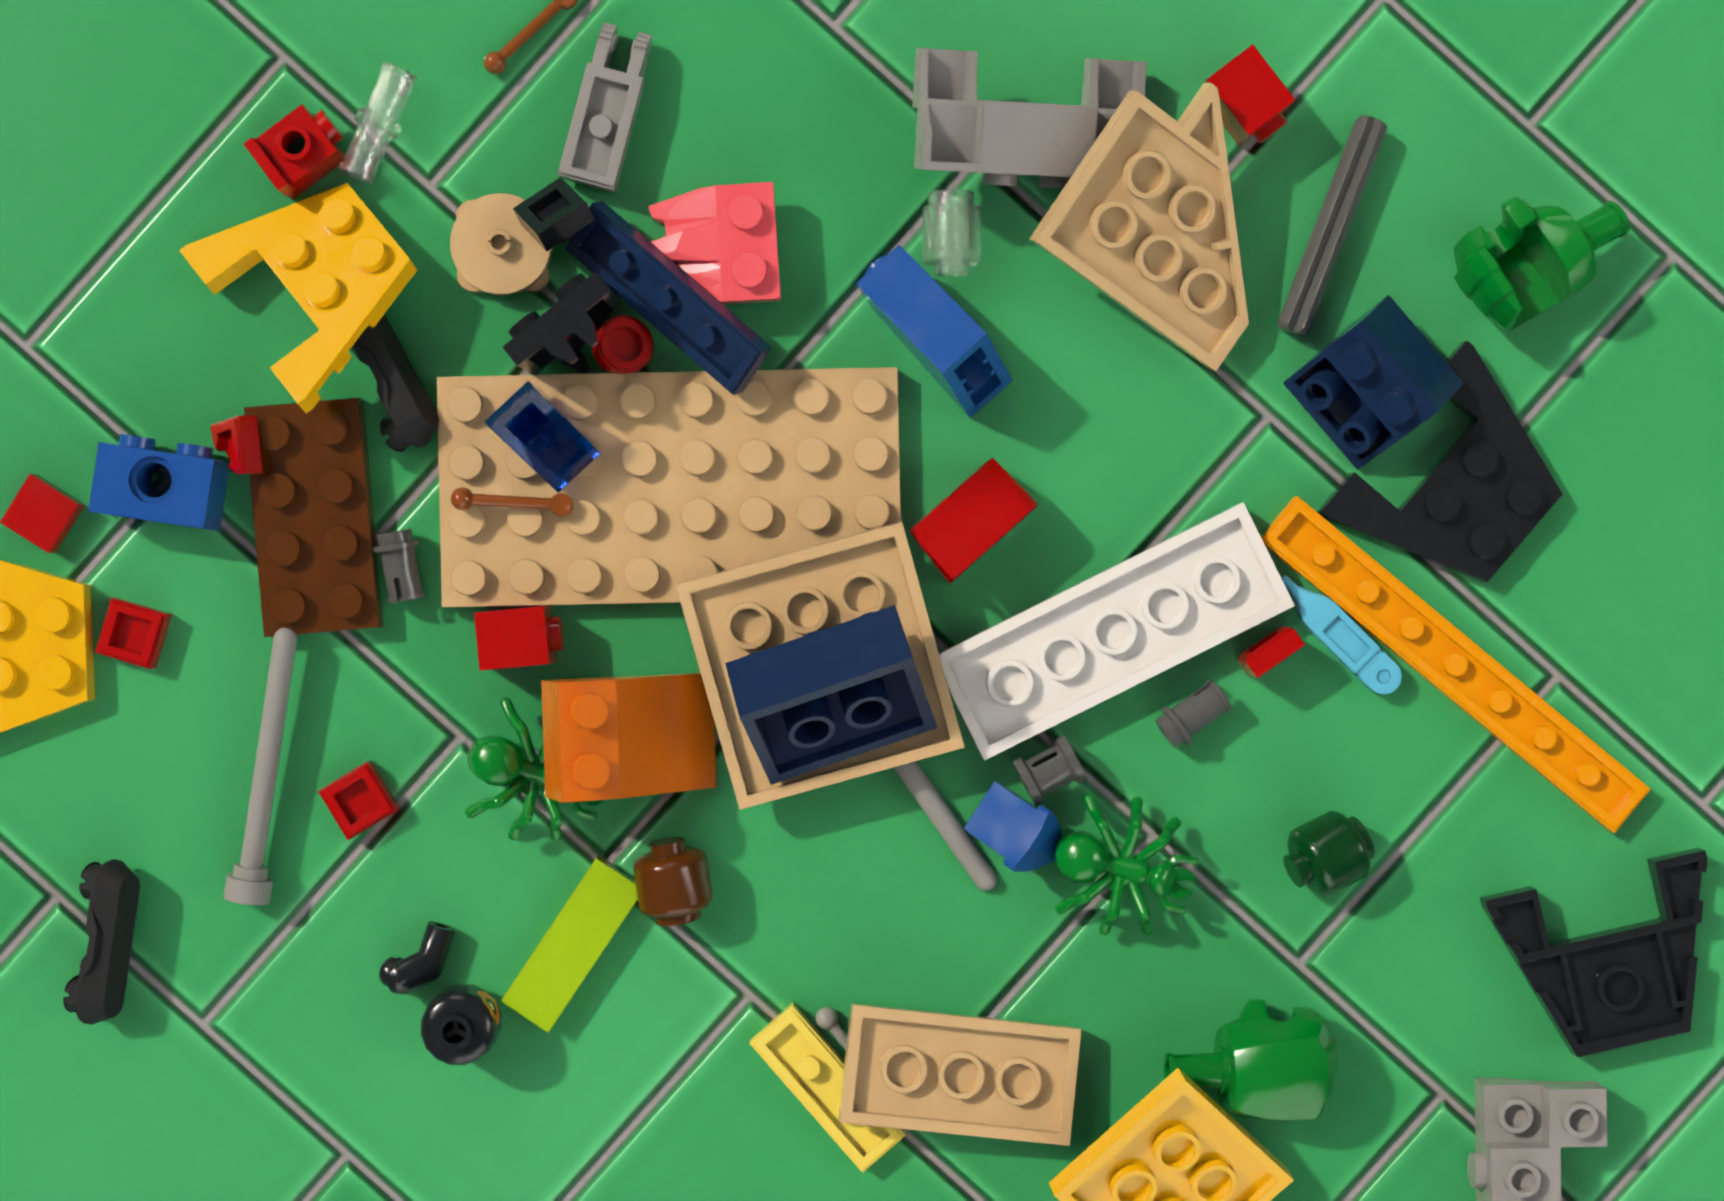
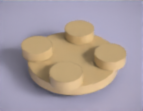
(495, 250)

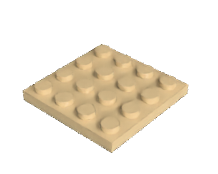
(802, 594)

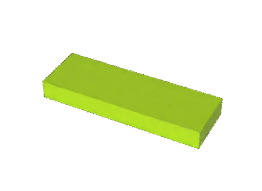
(572, 944)

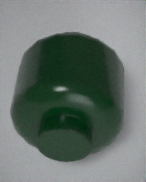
(1328, 853)

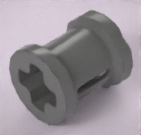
(1049, 770)

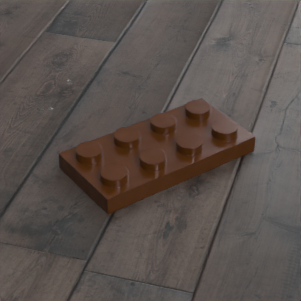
(315, 519)

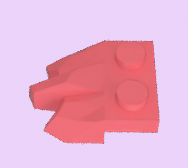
(724, 240)

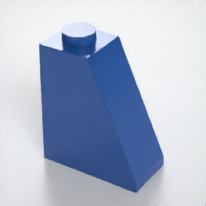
(935, 330)

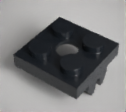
(563, 327)

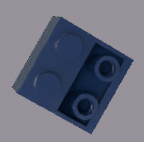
(1374, 383)

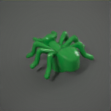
(522, 770)
(1114, 866)

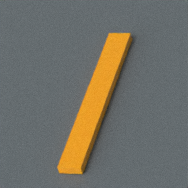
(1454, 664)

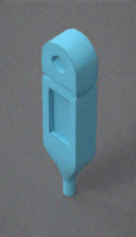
(1345, 640)

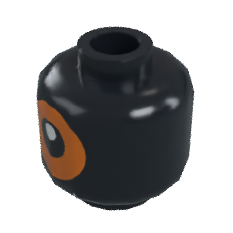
(466, 1006)

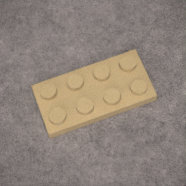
(959, 1074)

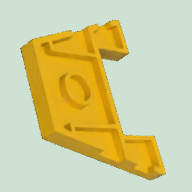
(333, 264)
(43, 644)

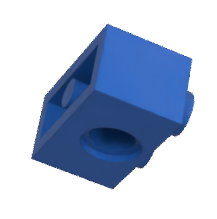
(124, 483)

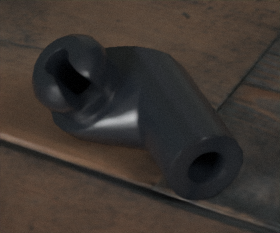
(423, 967)

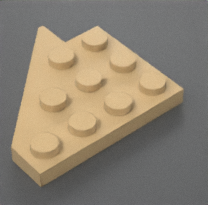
(1157, 224)

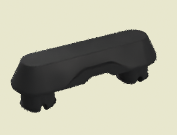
(399, 388)
(111, 917)

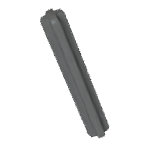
(1332, 225)

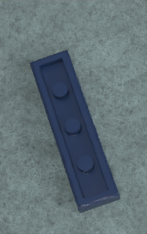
(669, 299)

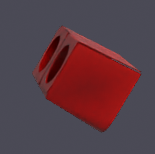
(972, 519)

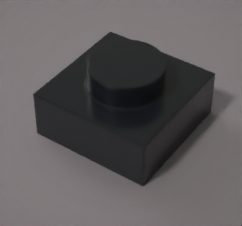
(554, 214)

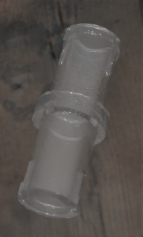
(378, 123)

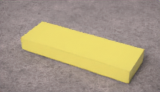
(815, 1077)

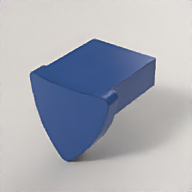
(1015, 829)

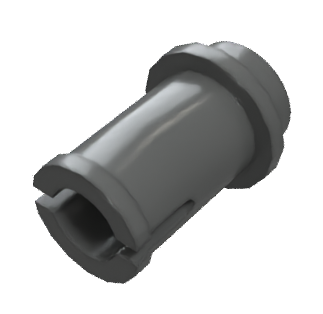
(400, 565)
(1193, 714)

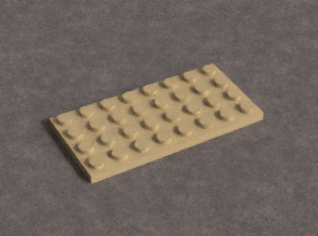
(680, 483)

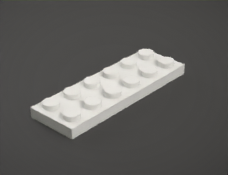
(1114, 631)

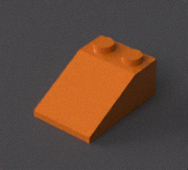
(626, 737)

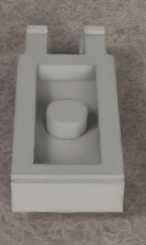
(605, 114)

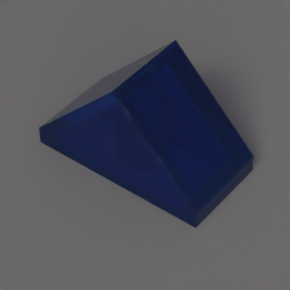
(542, 436)

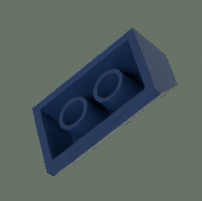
(830, 695)

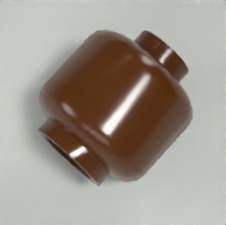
(672, 882)

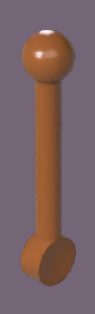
(496, 62)
(559, 504)

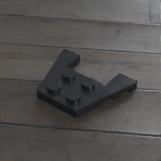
(1475, 498)
(1616, 982)

